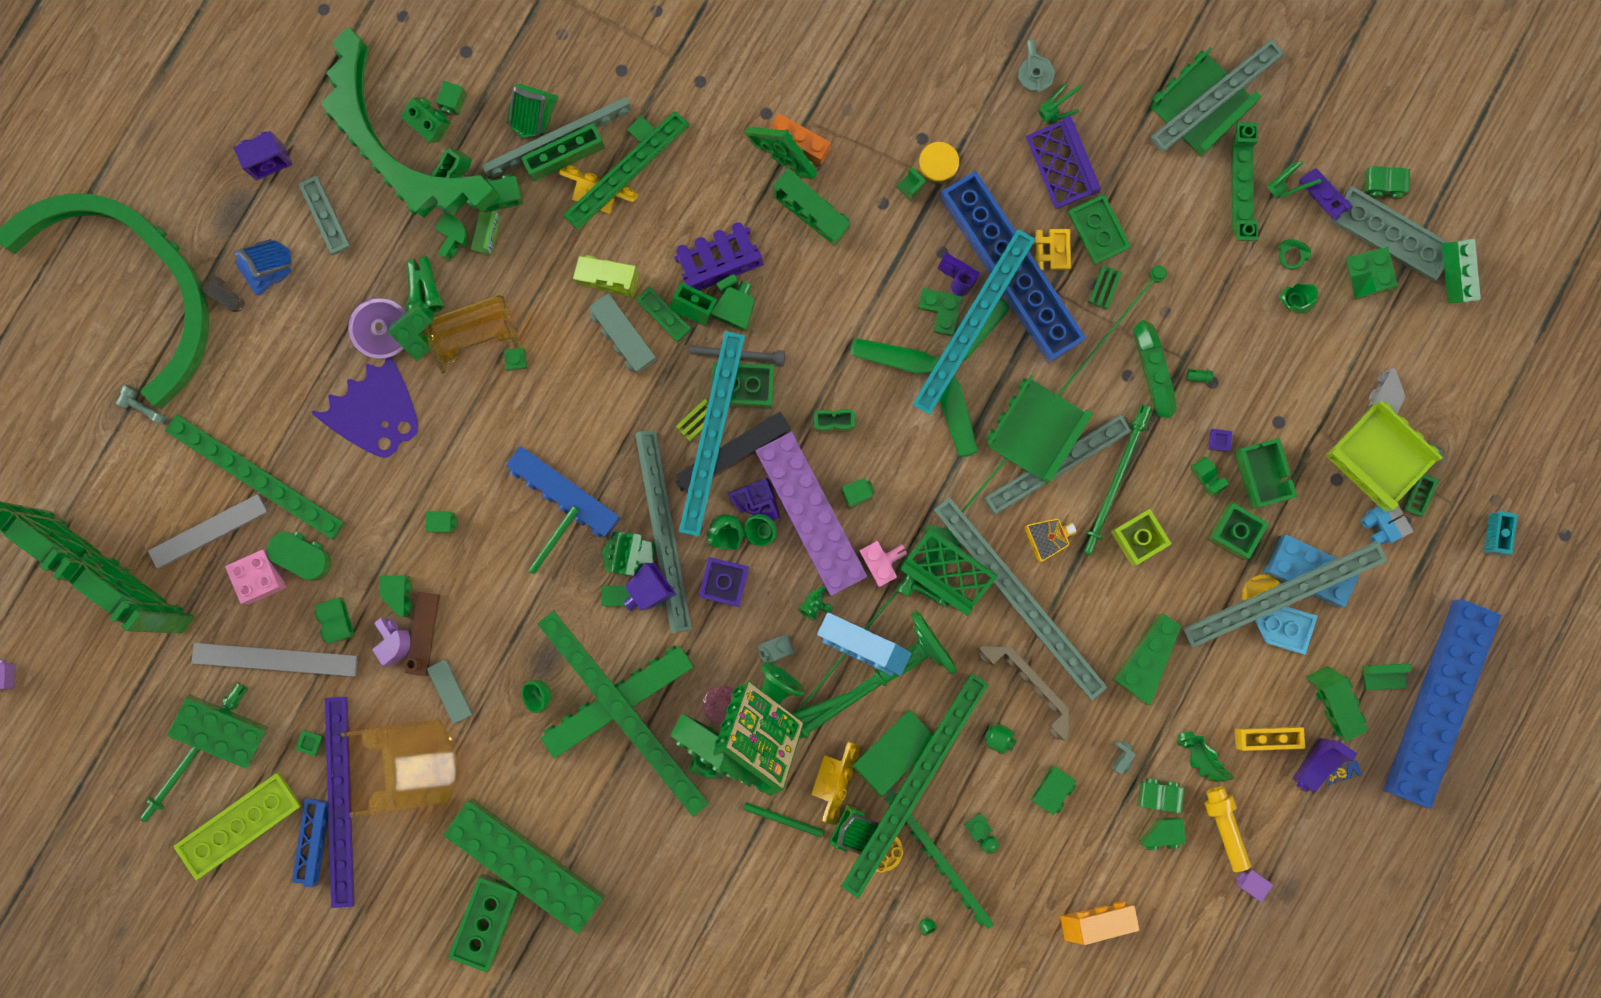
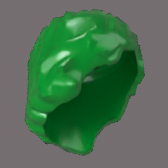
(725, 532)

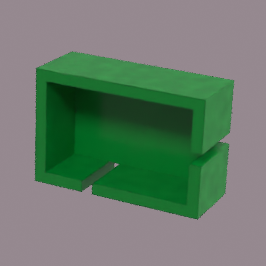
(1263, 472)

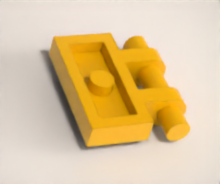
(1059, 249)

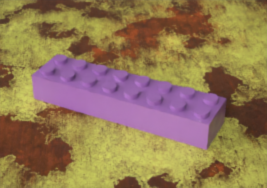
(811, 514)

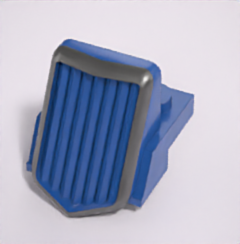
(264, 264)

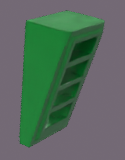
(1430, 488)

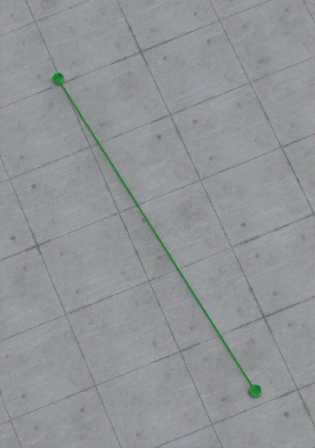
(1156, 275)

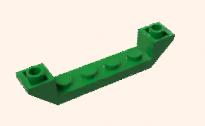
(1243, 181)

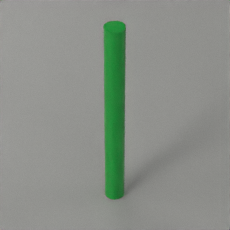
(554, 539)
(783, 820)

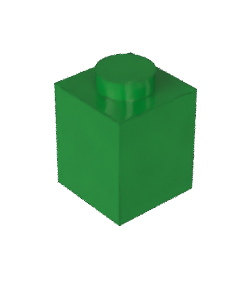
(451, 98)
(441, 522)

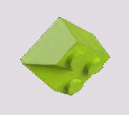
(1141, 537)

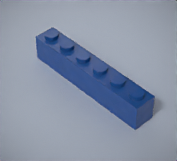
(563, 492)

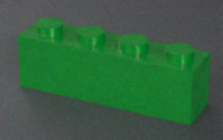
(563, 152)

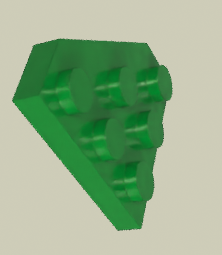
(783, 149)

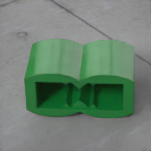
(452, 164)
(1387, 182)
(840, 420)
(334, 621)
(1161, 796)

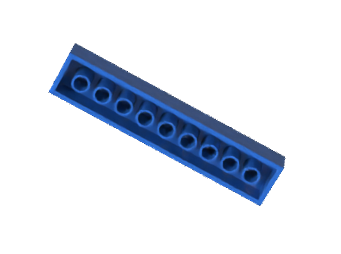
(1029, 290)
(1442, 703)

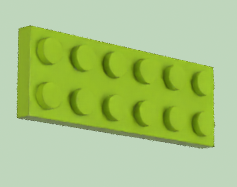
(237, 826)

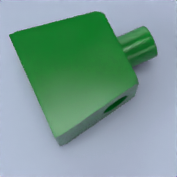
(735, 307)

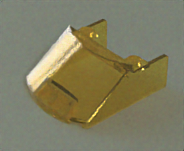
(416, 763)

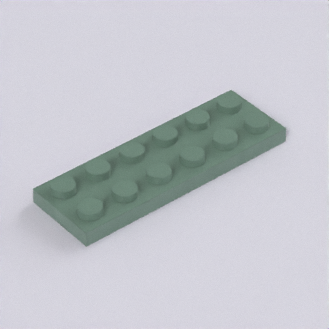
(1387, 228)

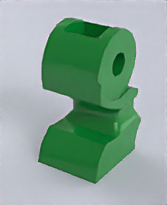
(1207, 474)

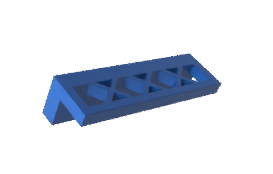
(316, 842)

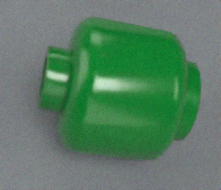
(1000, 738)

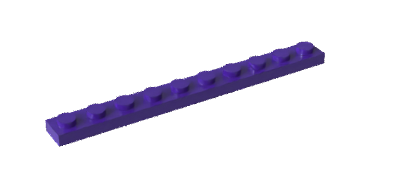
(339, 803)

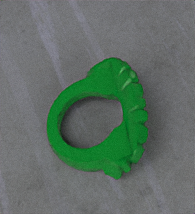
(1285, 245)

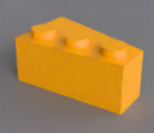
(1099, 923)

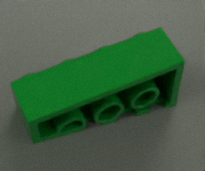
(810, 207)
(1147, 662)

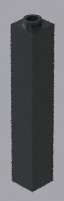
(741, 447)

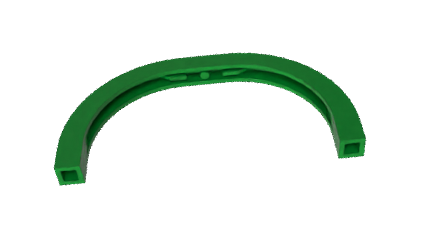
(186, 359)

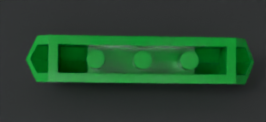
(1155, 369)

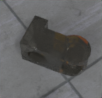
(230, 300)

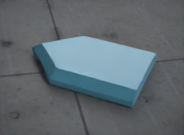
(1288, 629)

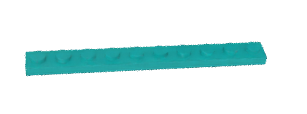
(973, 322)
(712, 433)

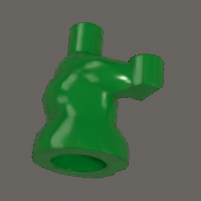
(813, 603)
(703, 769)

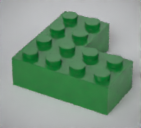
(701, 742)

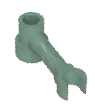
(127, 398)

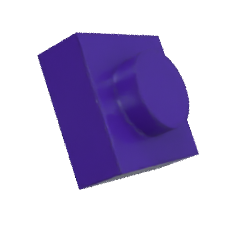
(1220, 440)

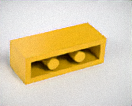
(1269, 738)

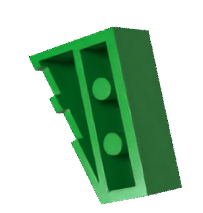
(1339, 703)

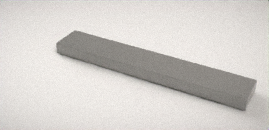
(208, 531)

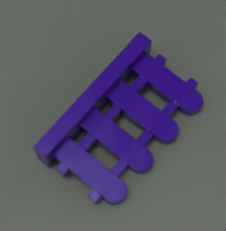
(730, 263)

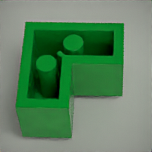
(409, 330)

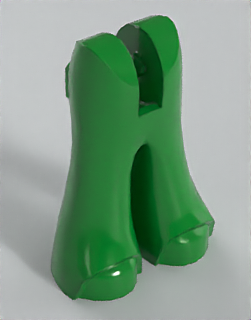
(424, 275)

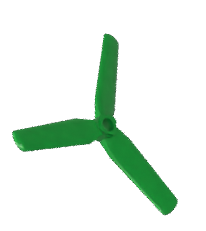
(919, 362)

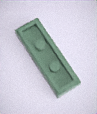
(449, 691)

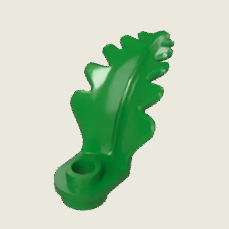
(1204, 757)

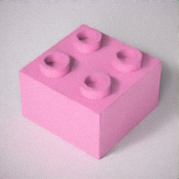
(255, 577)

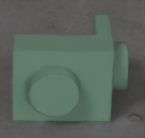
(775, 649)
(1124, 762)

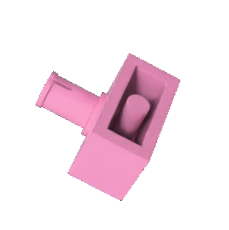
(880, 562)

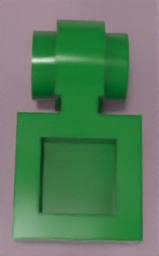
(978, 829)

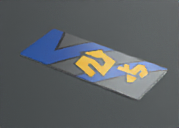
(1344, 773)

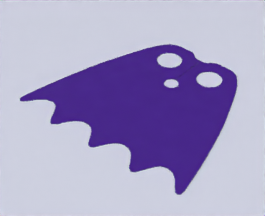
(369, 403)

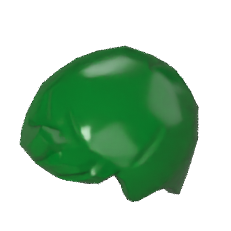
(1300, 297)

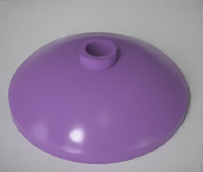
(362, 330)

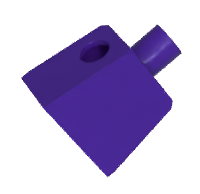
(648, 588)

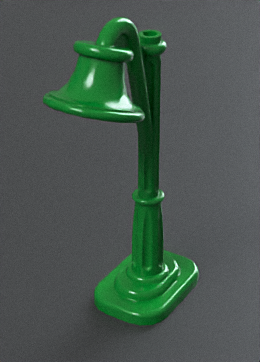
(780, 684)

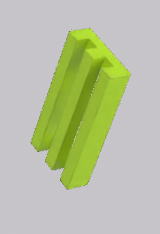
(685, 431)

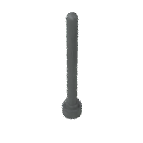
(776, 358)

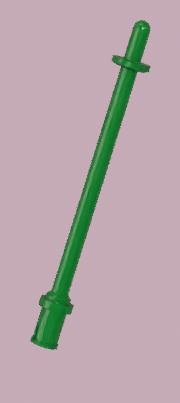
(1138, 426)
(229, 703)

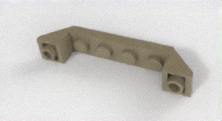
(1060, 723)

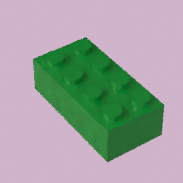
(217, 731)

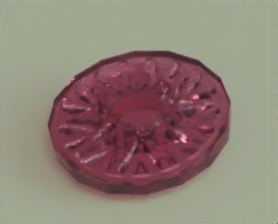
(716, 703)

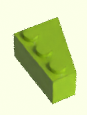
(606, 276)

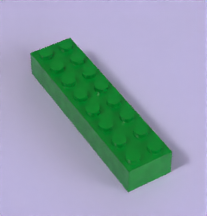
(524, 865)

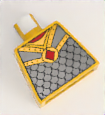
(1049, 537)

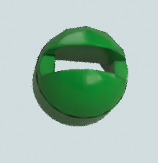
(927, 926)

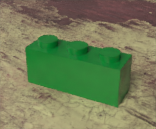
(1461, 271)

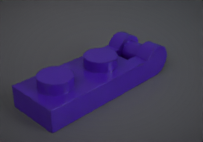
(1326, 194)

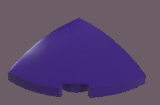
(756, 499)

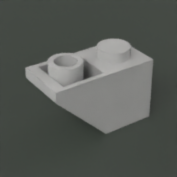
(1388, 390)

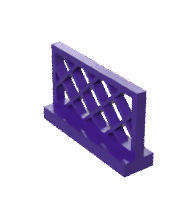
(1079, 155)

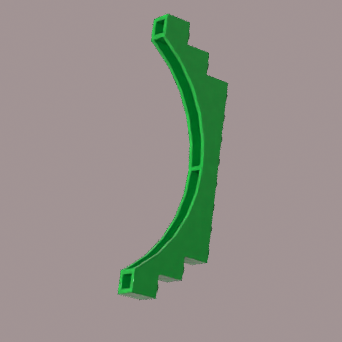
(349, 109)

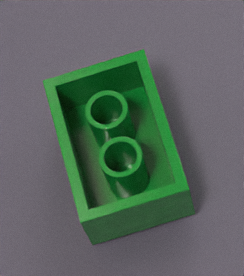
(752, 386)

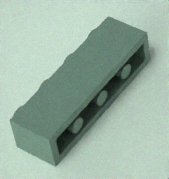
(622, 333)

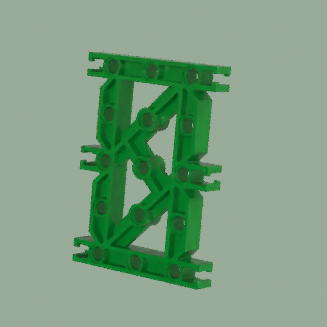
(90, 571)

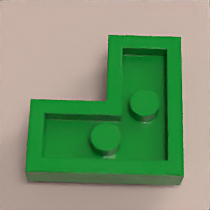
(945, 306)

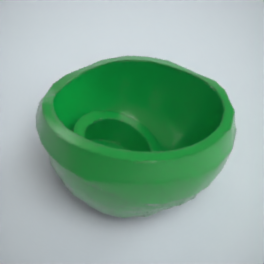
(760, 530)
(536, 696)

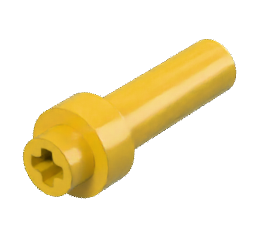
(1221, 807)

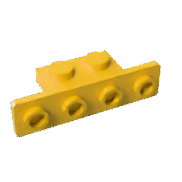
(586, 181)
(834, 779)

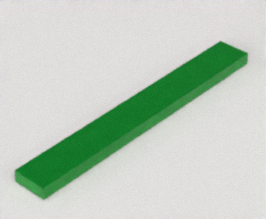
(626, 171)

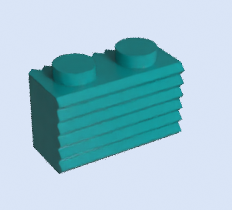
(1500, 533)

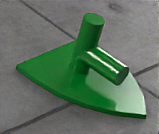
(932, 542)

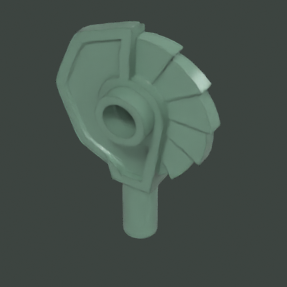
(1036, 72)

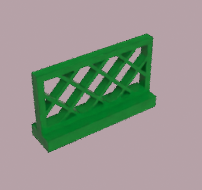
(937, 585)

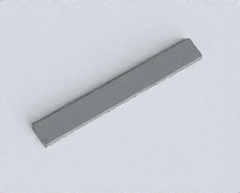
(274, 659)

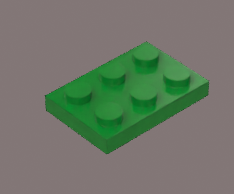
(1099, 229)

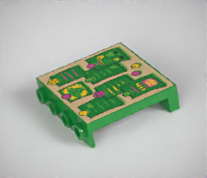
(759, 736)

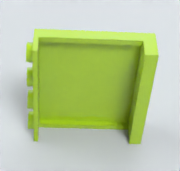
(1383, 455)

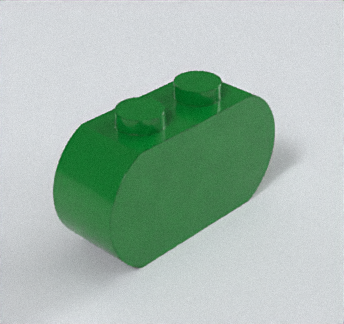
(299, 555)

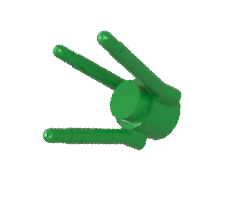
(1049, 109)
(1278, 185)

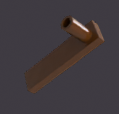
(422, 634)

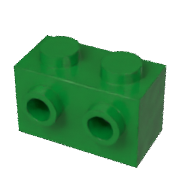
(425, 119)

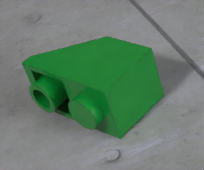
(395, 592)
(1165, 832)

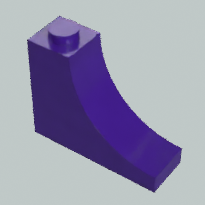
(1321, 762)

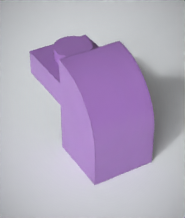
(395, 642)

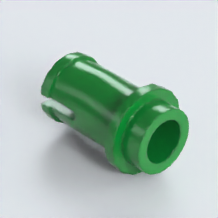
(1200, 375)

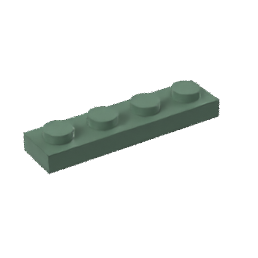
(324, 215)

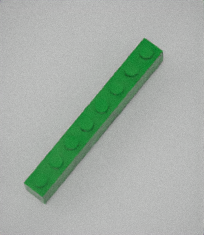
(634, 690)

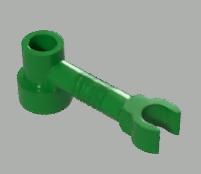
(909, 585)

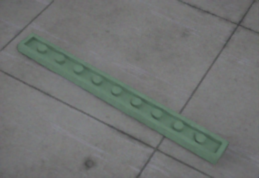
(663, 529)
(1285, 594)

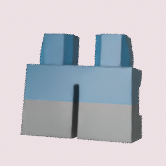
(1386, 532)

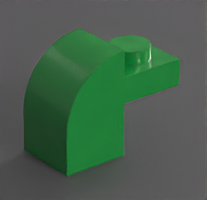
(455, 233)

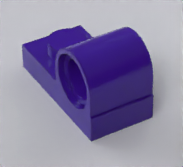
(963, 275)

